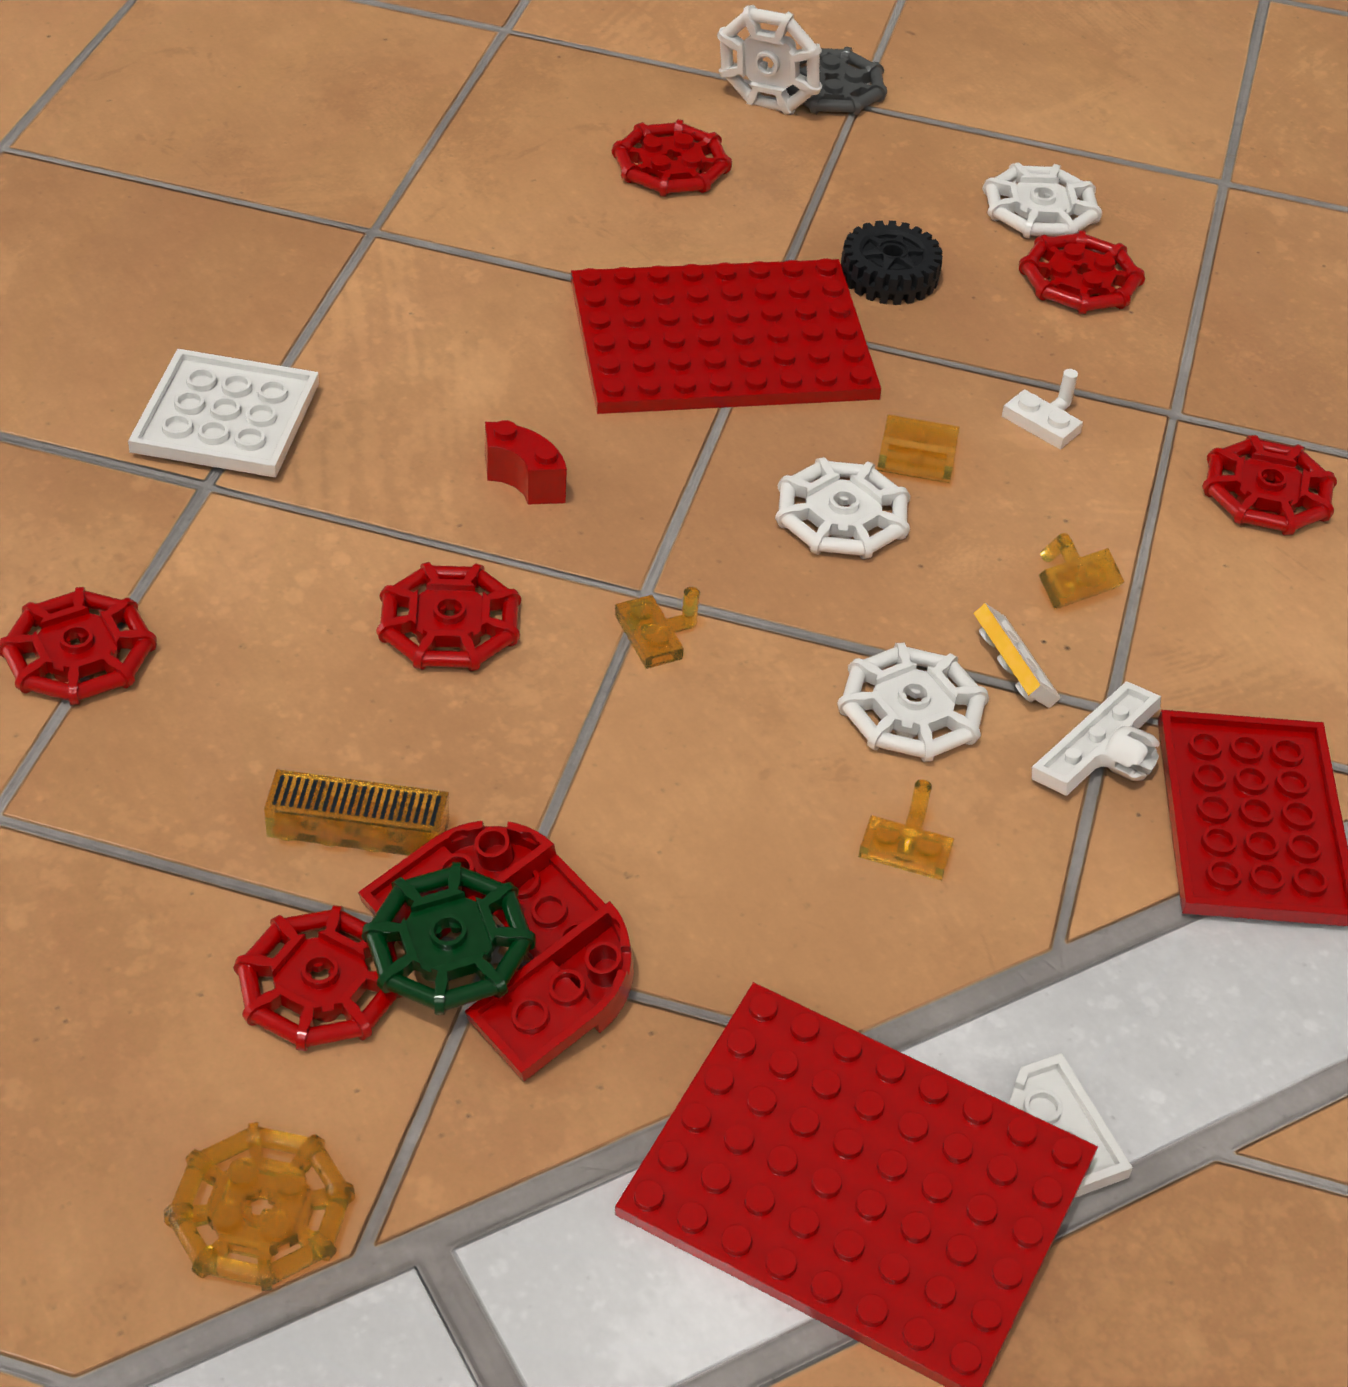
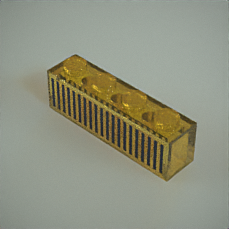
(354, 813)

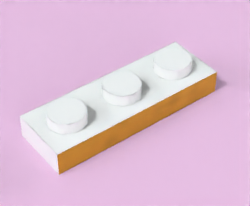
(1015, 657)

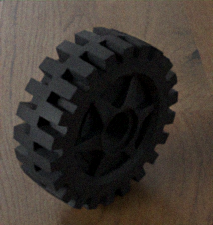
(891, 262)

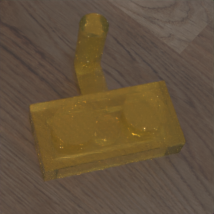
(1078, 576)
(651, 632)
(907, 844)

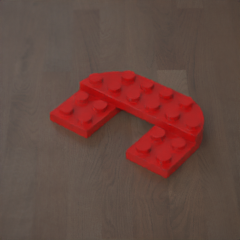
(581, 950)

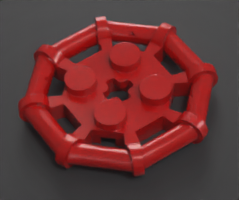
(671, 156)
(1067, 265)
(1283, 496)
(449, 590)
(70, 619)
(307, 996)

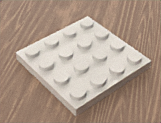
(224, 413)

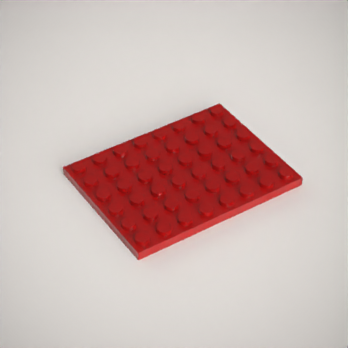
(722, 336)
(860, 1187)

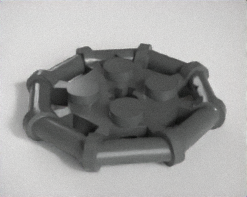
(844, 85)

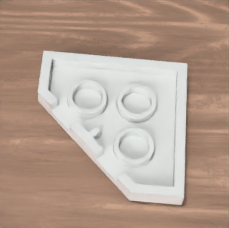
(1056, 1096)

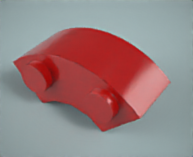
(525, 462)

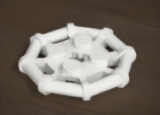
(779, 49)
(1041, 199)
(864, 493)
(911, 717)

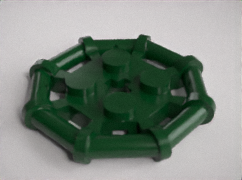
(448, 960)

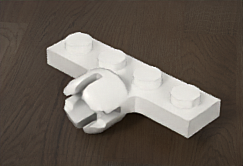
(1105, 739)

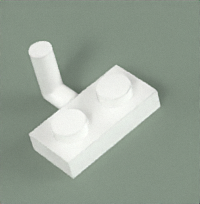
(1044, 418)

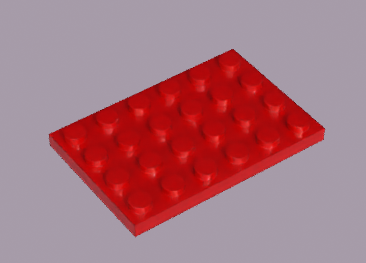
(1255, 818)

